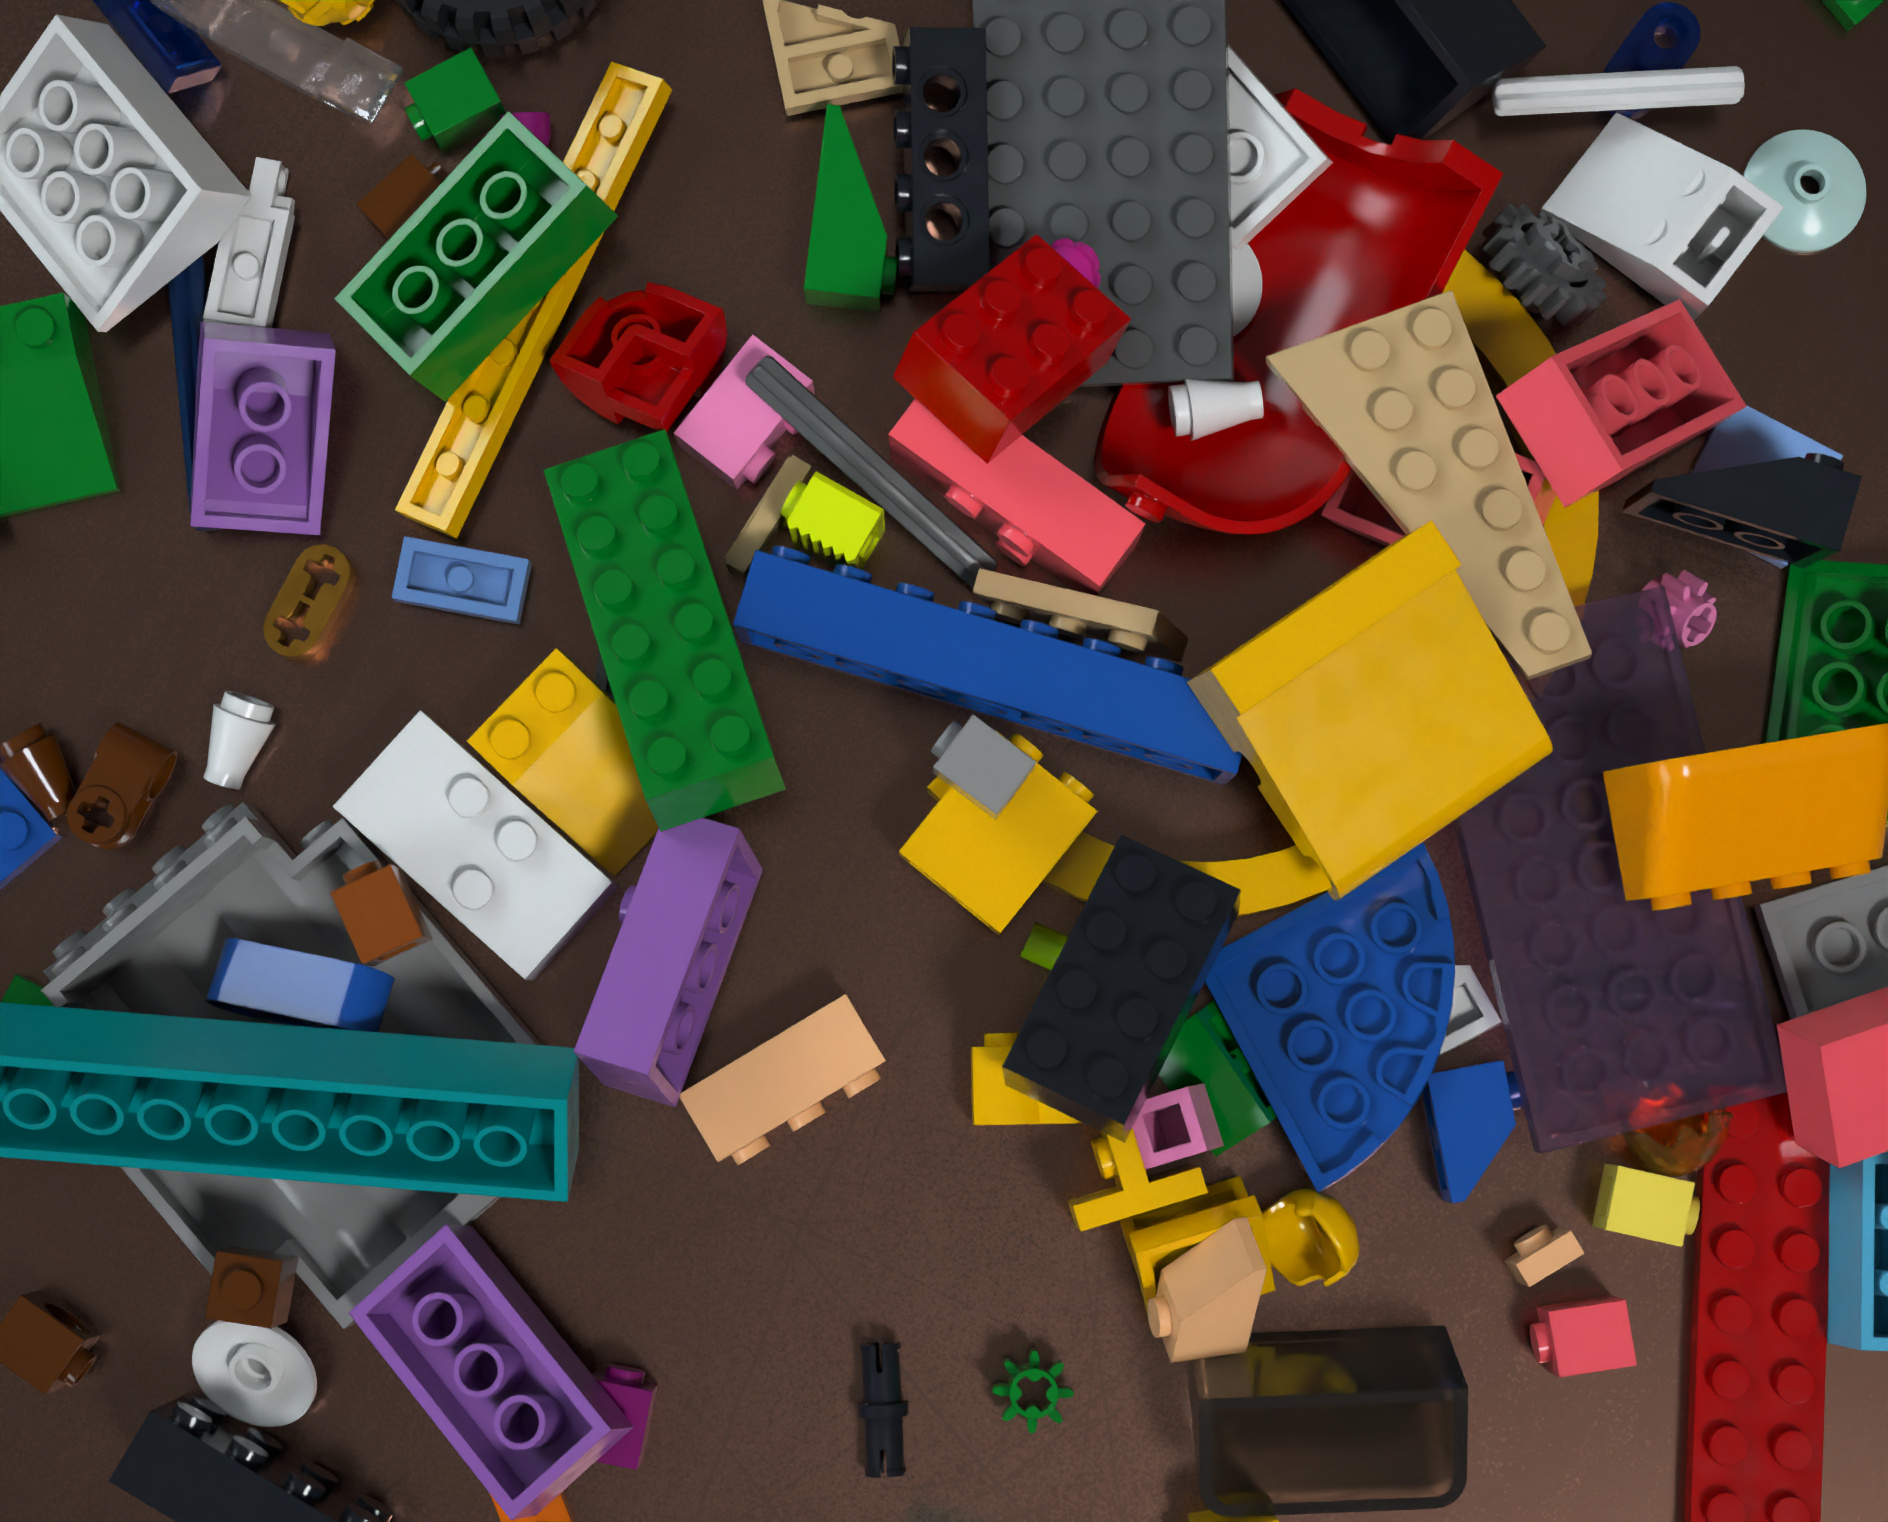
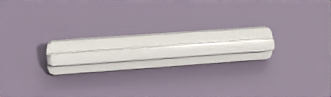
(1618, 91)

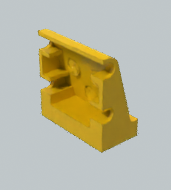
(1376, 710)

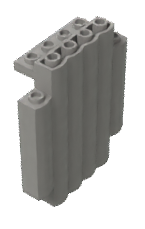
(160, 959)

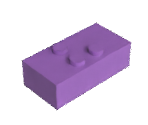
(669, 959)
(490, 1370)

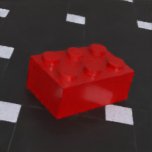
(1011, 348)

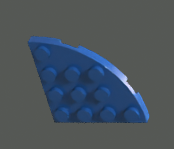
(1345, 1011)

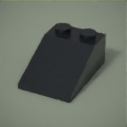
(1772, 508)

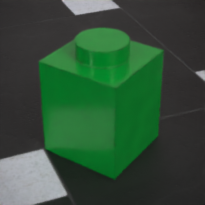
(453, 102)

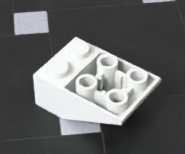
(1662, 213)

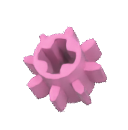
(1689, 605)

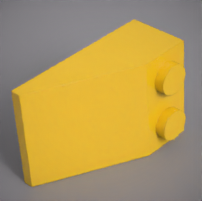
(571, 759)

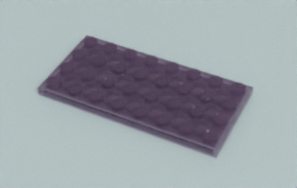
(1602, 1001)

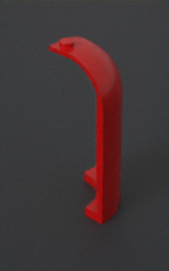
(1349, 248)

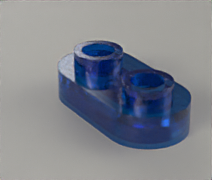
(1642, 53)

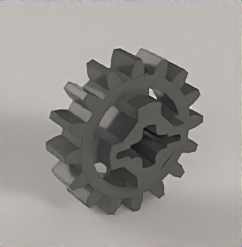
(1544, 265)

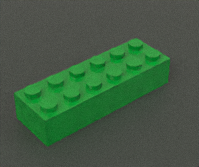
(663, 631)

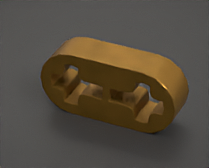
(296, 595)

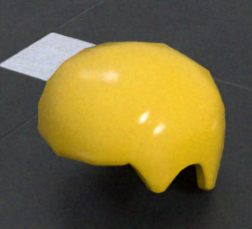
(1310, 1237)

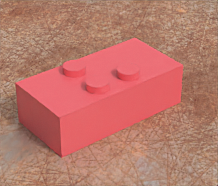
(1620, 401)
(1024, 499)
(1839, 1078)

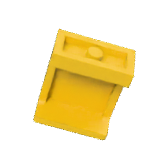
(1002, 861)

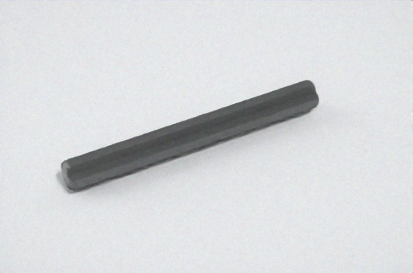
(869, 470)

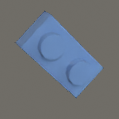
(461, 580)

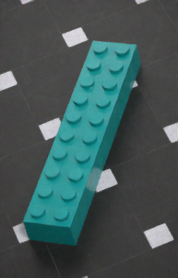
(288, 1102)

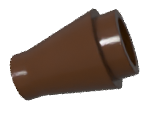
(39, 770)

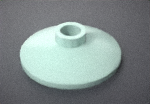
(1809, 220)

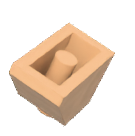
(1210, 1295)

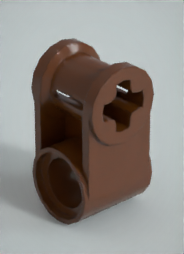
(123, 781)

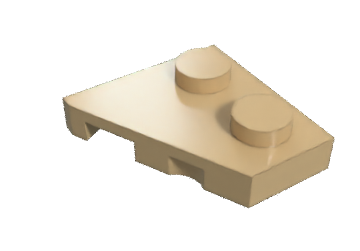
(829, 56)

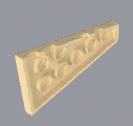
(1431, 445)

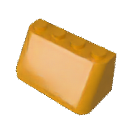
(1750, 816)

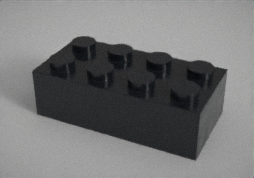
(1122, 988)
(211, 1472)

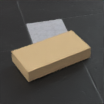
(766, 519)

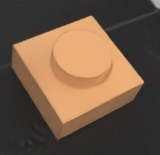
(1542, 1254)

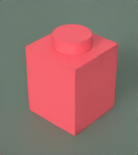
(1583, 1336)

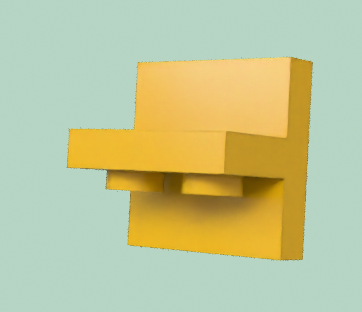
(1133, 1189)
(1172, 1230)

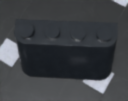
(1419, 58)

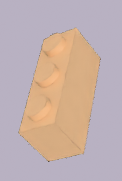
(784, 1081)

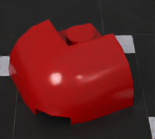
(643, 354)

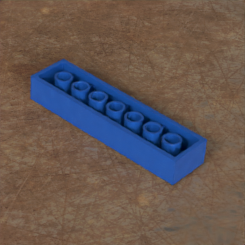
(981, 663)

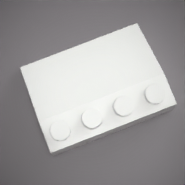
(107, 172)

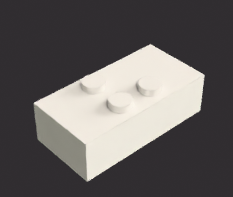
(476, 846)

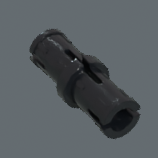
(883, 1409)

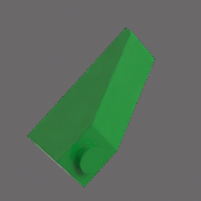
(847, 239)

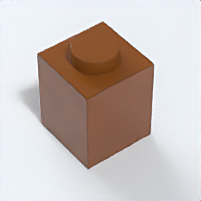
(380, 912)

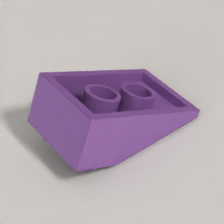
(261, 428)

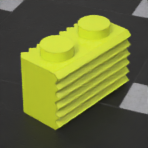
(832, 522)

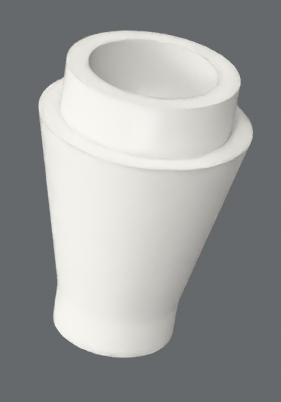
(1212, 405)
(236, 737)

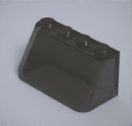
(1331, 1422)

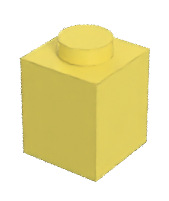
(1646, 1205)

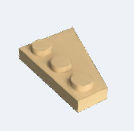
(1080, 613)

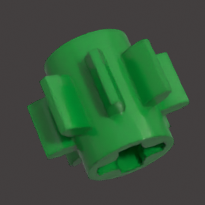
(1031, 1408)

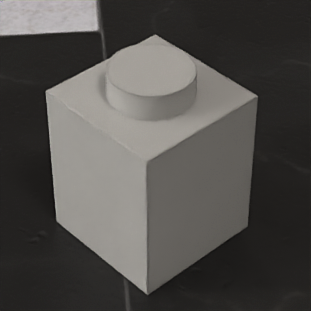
(981, 765)

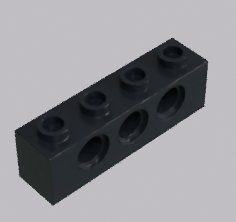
(959, 62)

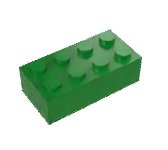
(475, 257)

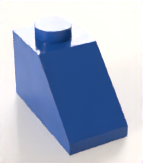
(1468, 1122)

